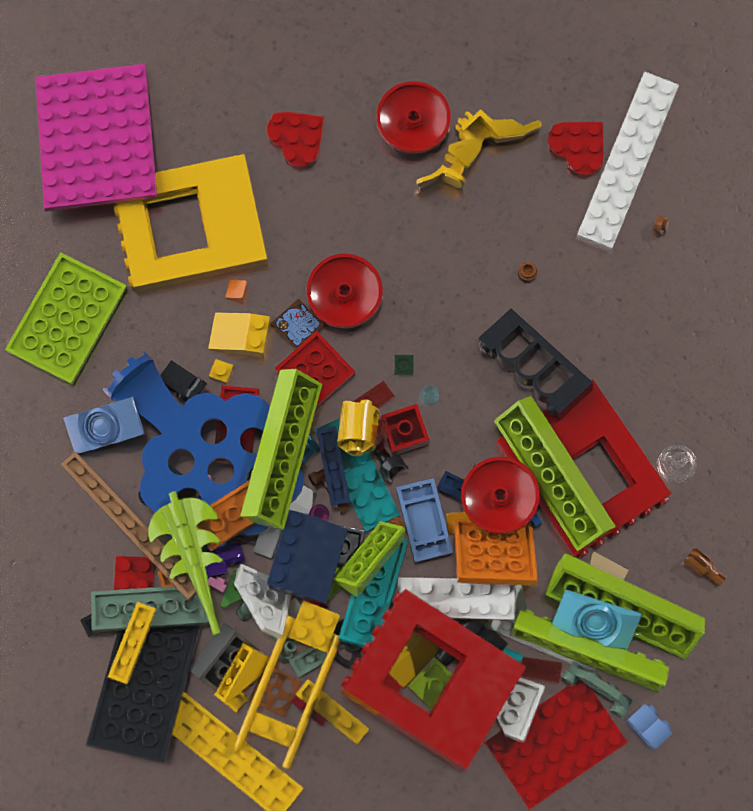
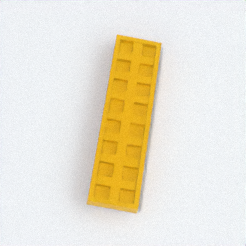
(243, 766)

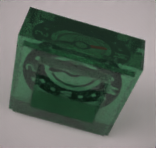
(404, 365)

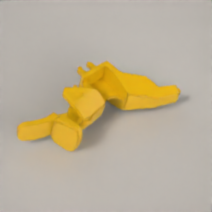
(472, 135)

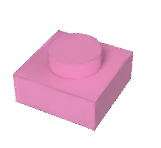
(218, 584)

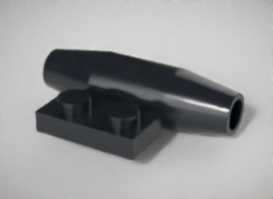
(477, 627)

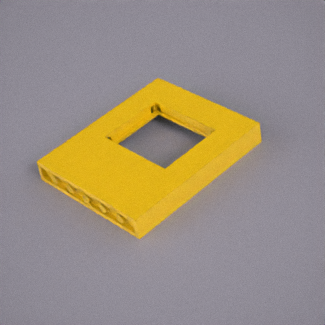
(227, 217)

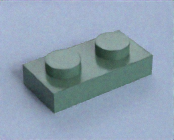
(307, 661)

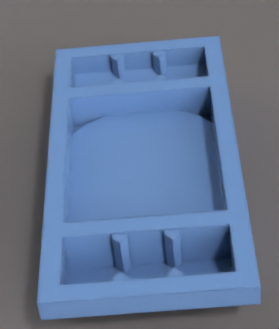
(104, 425)
(424, 520)

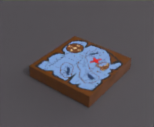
(297, 324)

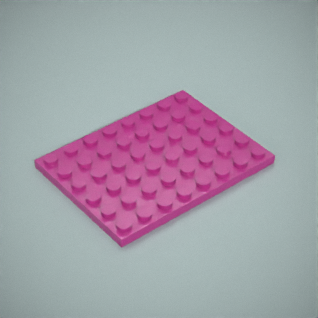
(95, 137)

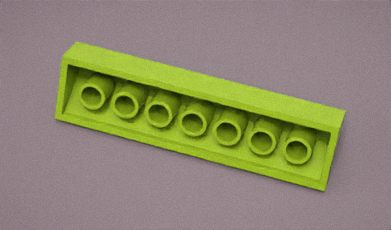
(281, 449)
(556, 473)
(660, 621)
(588, 651)

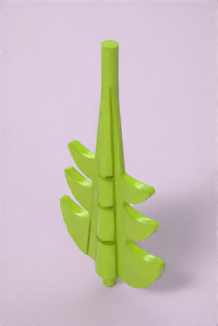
(181, 522)

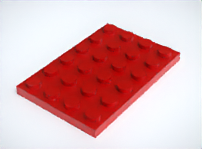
(562, 743)

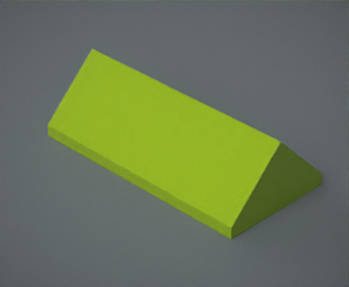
(370, 557)

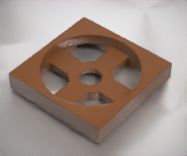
(282, 694)

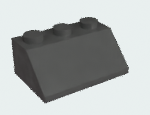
(218, 656)

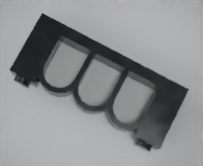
(561, 400)

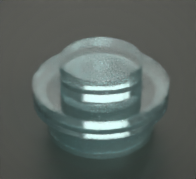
(429, 394)

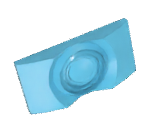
(596, 620)

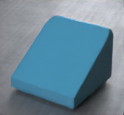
(311, 449)

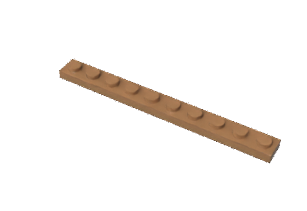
(126, 521)

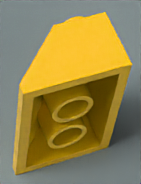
(413, 659)

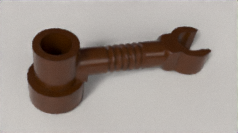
(318, 479)

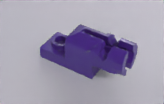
(229, 558)

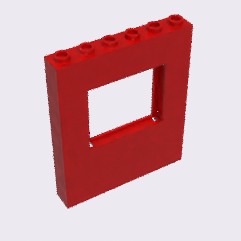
(579, 432)
(466, 703)

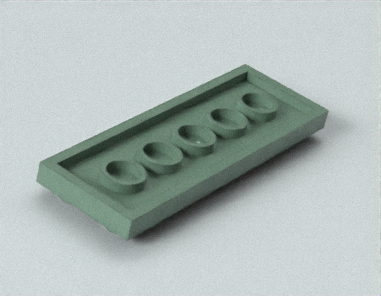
(114, 608)

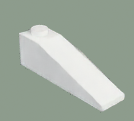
(269, 539)

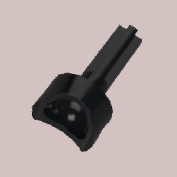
(390, 465)

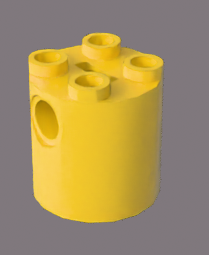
(358, 427)

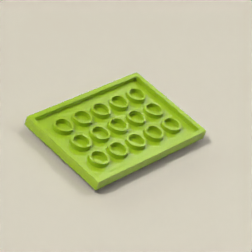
(66, 318)

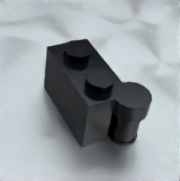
(182, 381)

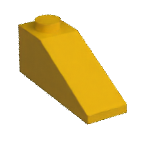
(243, 671)

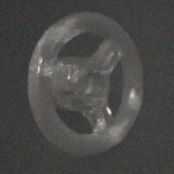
(679, 456)

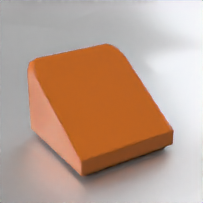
(237, 290)

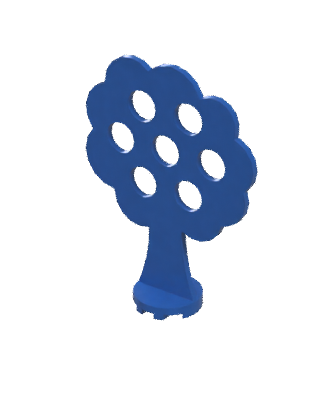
(182, 431)

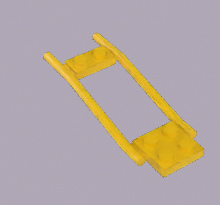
(314, 628)

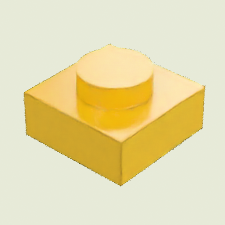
(221, 371)

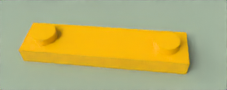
(132, 643)
(334, 713)

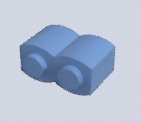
(649, 726)

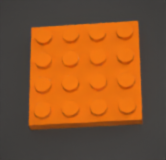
(494, 557)

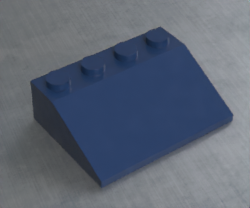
(307, 557)

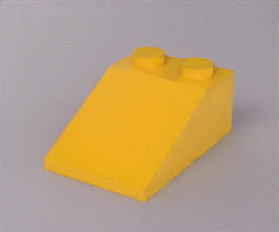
(240, 334)

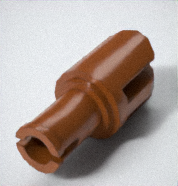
(704, 566)

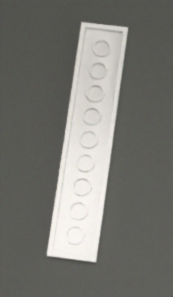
(627, 161)

